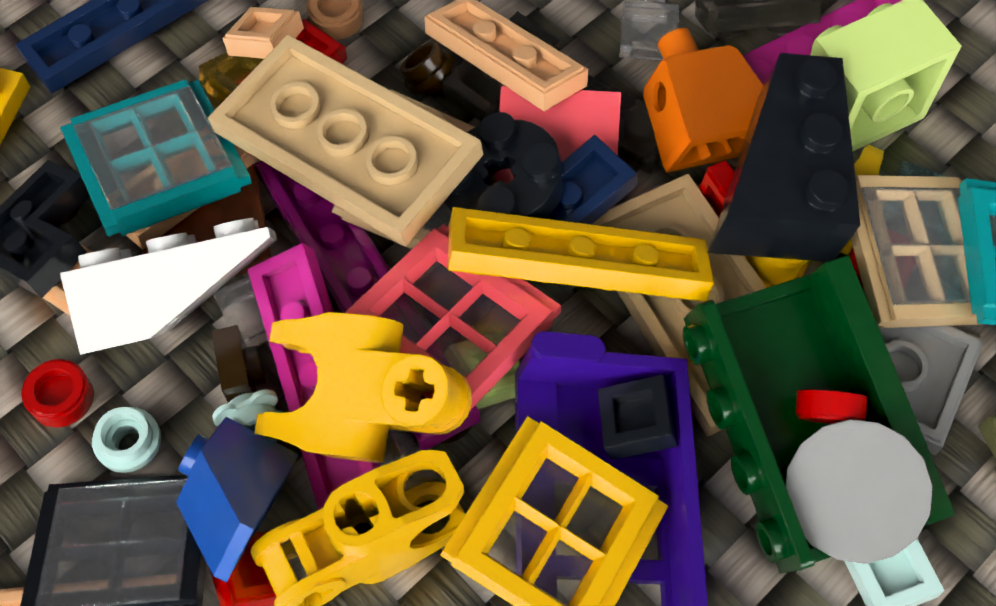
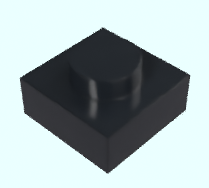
(637, 417)

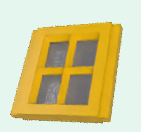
(554, 525)

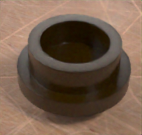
(427, 68)

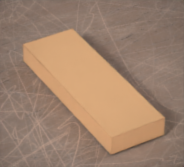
(506, 52)

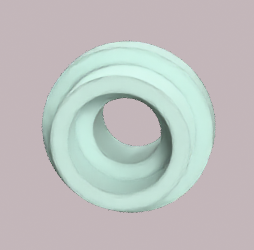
(116, 425)

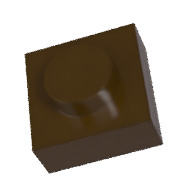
(237, 365)

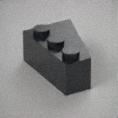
(794, 168)

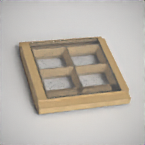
(912, 251)

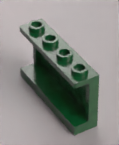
(788, 340)

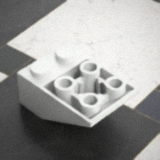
(139, 297)

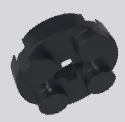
(532, 161)

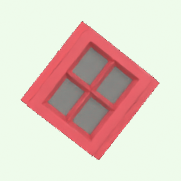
(459, 317)

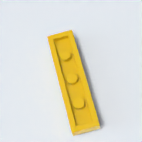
(578, 254)

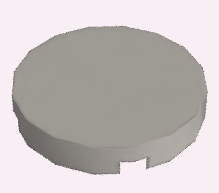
(859, 491)

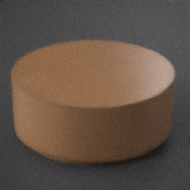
(336, 17)

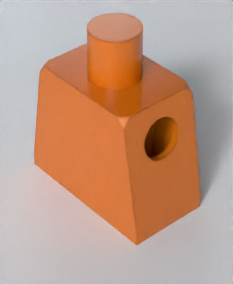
(699, 101)

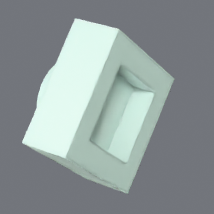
(898, 580)

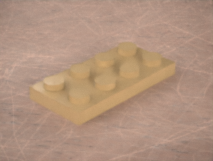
(347, 138)
(680, 211)

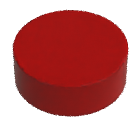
(57, 393)
(830, 406)

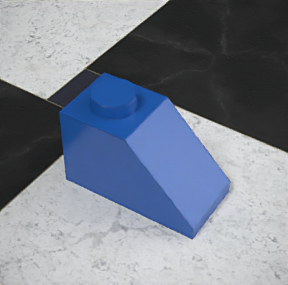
(230, 491)

